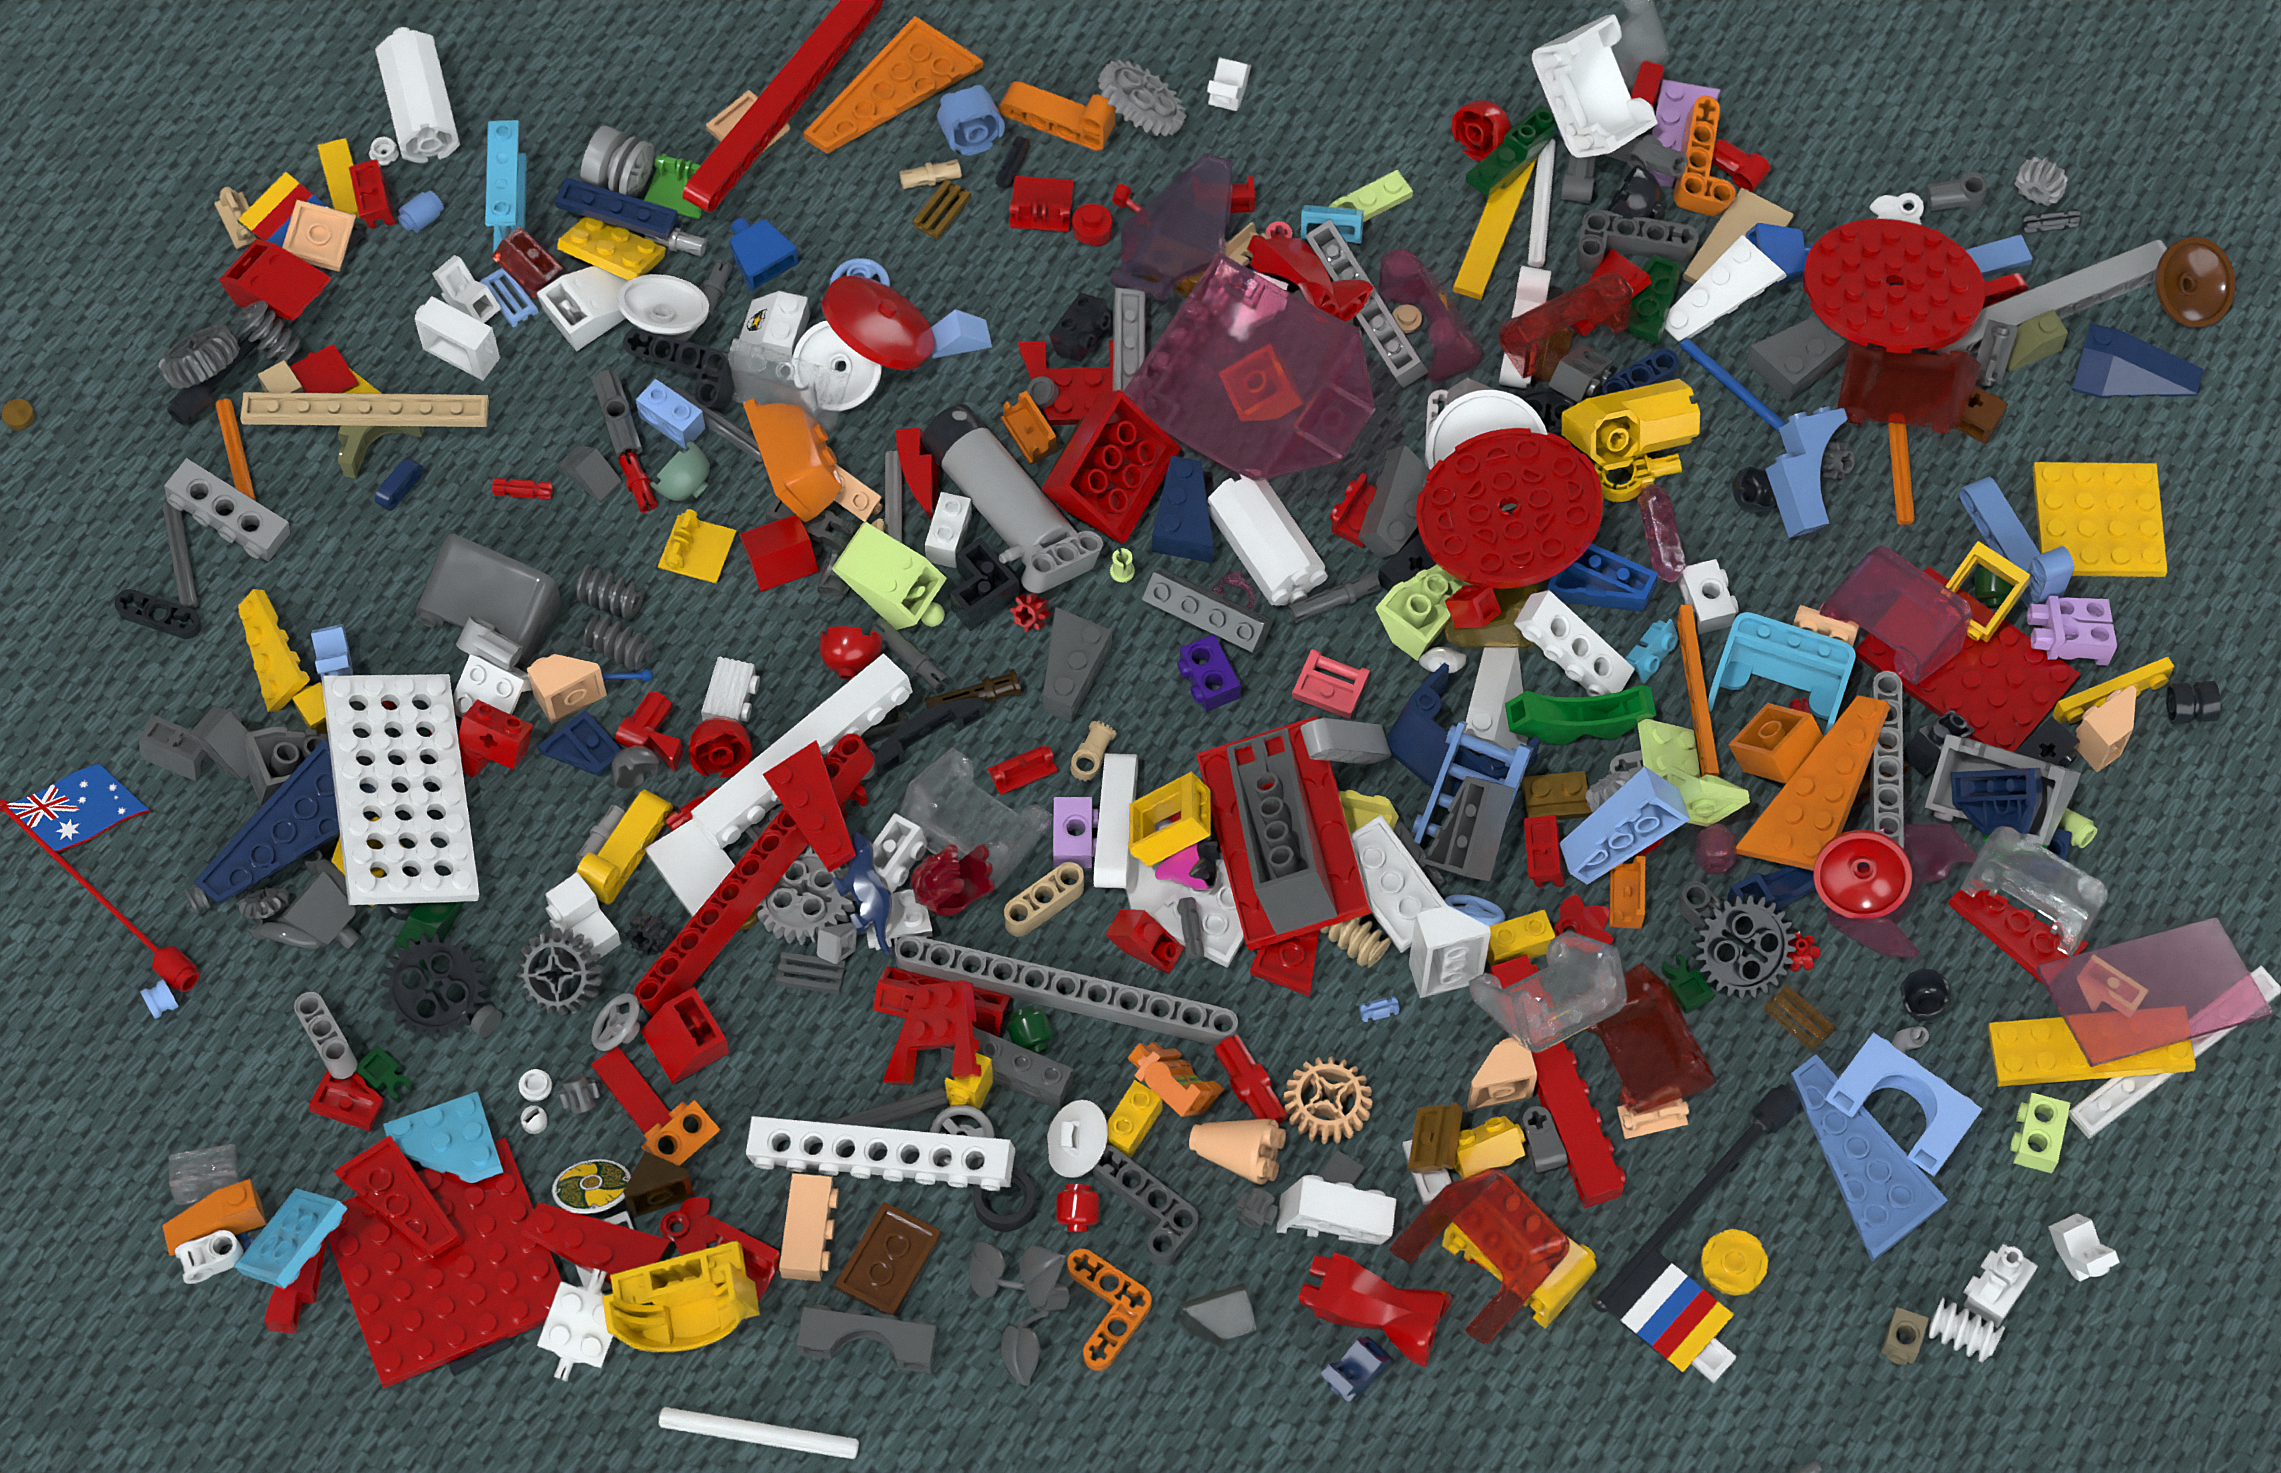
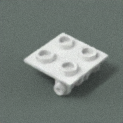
(905, 919)

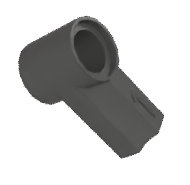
(1579, 179)
(1956, 193)

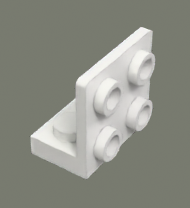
(490, 685)

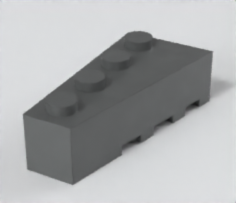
(1797, 356)

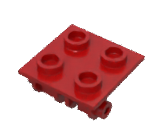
(1041, 203)

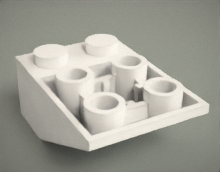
(583, 304)

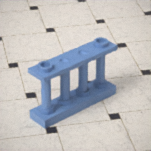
(1515, 759)

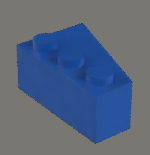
(1605, 581)

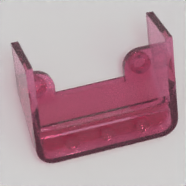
(1931, 854)

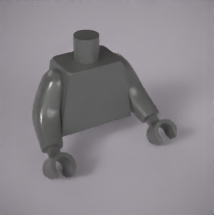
(316, 914)

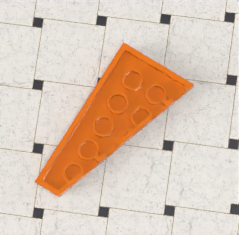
(899, 77)

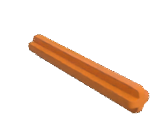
(234, 447)
(1901, 474)

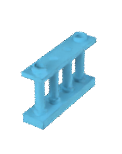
(505, 180)

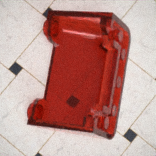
(1600, 300)
(1907, 387)
(1652, 1045)

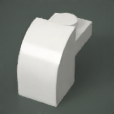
(1228, 84)
(464, 292)
(2080, 1247)

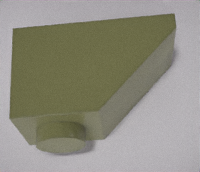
(2037, 339)

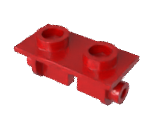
(1023, 769)

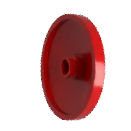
(878, 322)

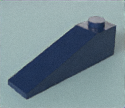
(2124, 365)

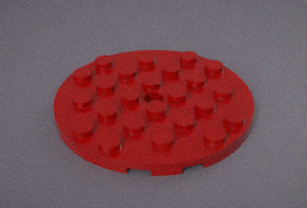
(1851, 291)
(1546, 533)

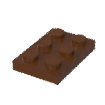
(888, 1260)

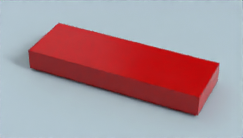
(631, 1090)

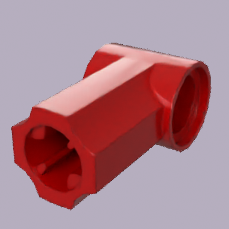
(1745, 169)
(647, 718)

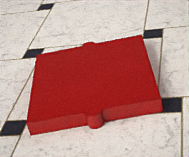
(324, 372)

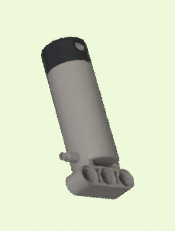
(1009, 501)

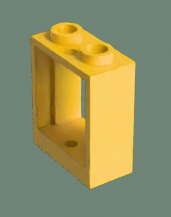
(2001, 567)
(1184, 795)

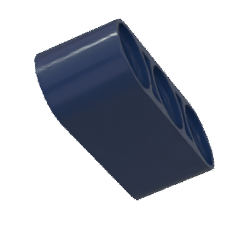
(1644, 370)

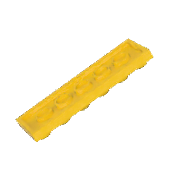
(2048, 1053)

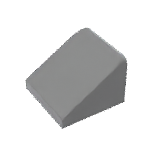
(836, 942)

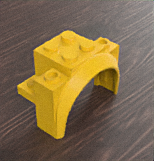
(694, 1298)

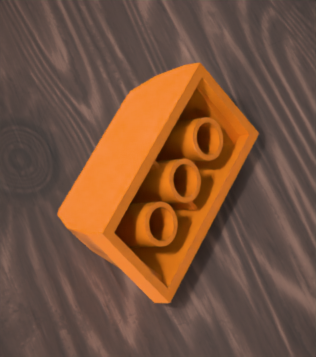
(795, 456)

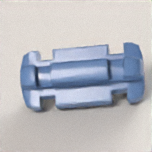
(1379, 1008)

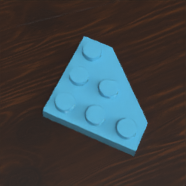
(449, 1139)

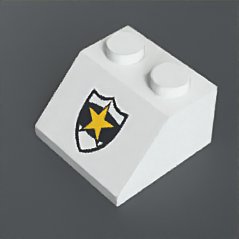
(776, 322)

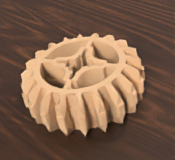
(1307, 1114)

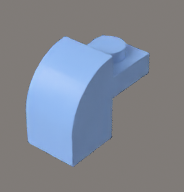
(332, 651)

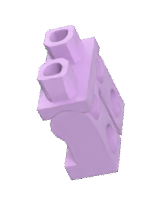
(2073, 628)

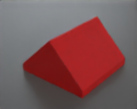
(779, 552)

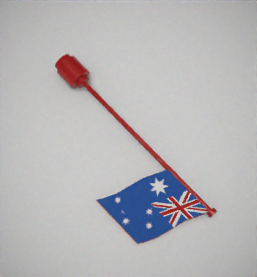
(76, 813)

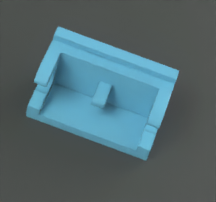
(1347, 221)

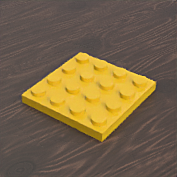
(2102, 516)

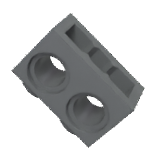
(1581, 373)

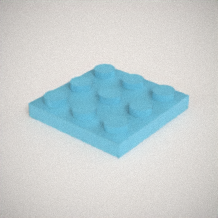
(291, 1238)

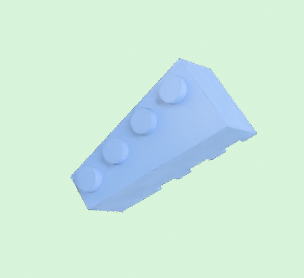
(1624, 825)

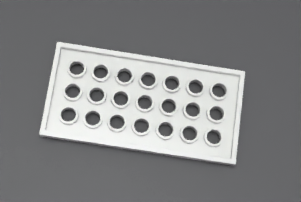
(378, 746)

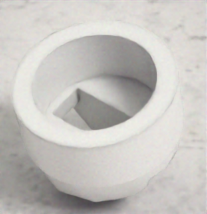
(537, 1123)

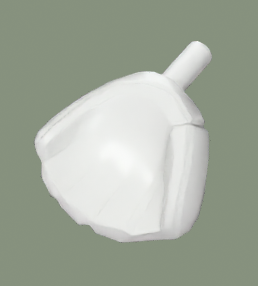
(1437, 656)

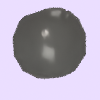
(632, 765)

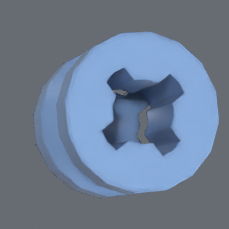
(159, 999)

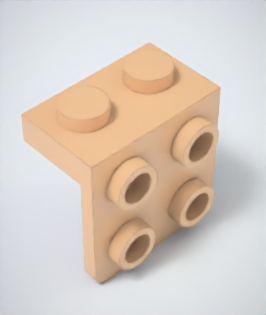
(1811, 620)

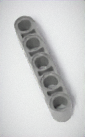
(1345, 741)

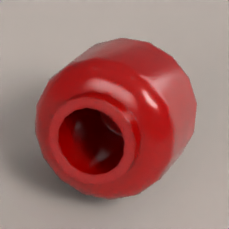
(1077, 1207)

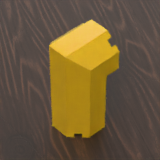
(1632, 422)

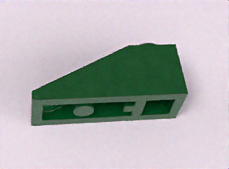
(428, 919)

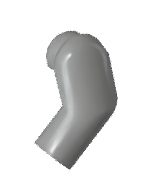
(1910, 1038)

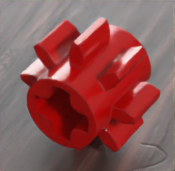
(1030, 611)

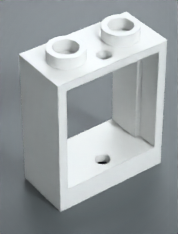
(457, 338)

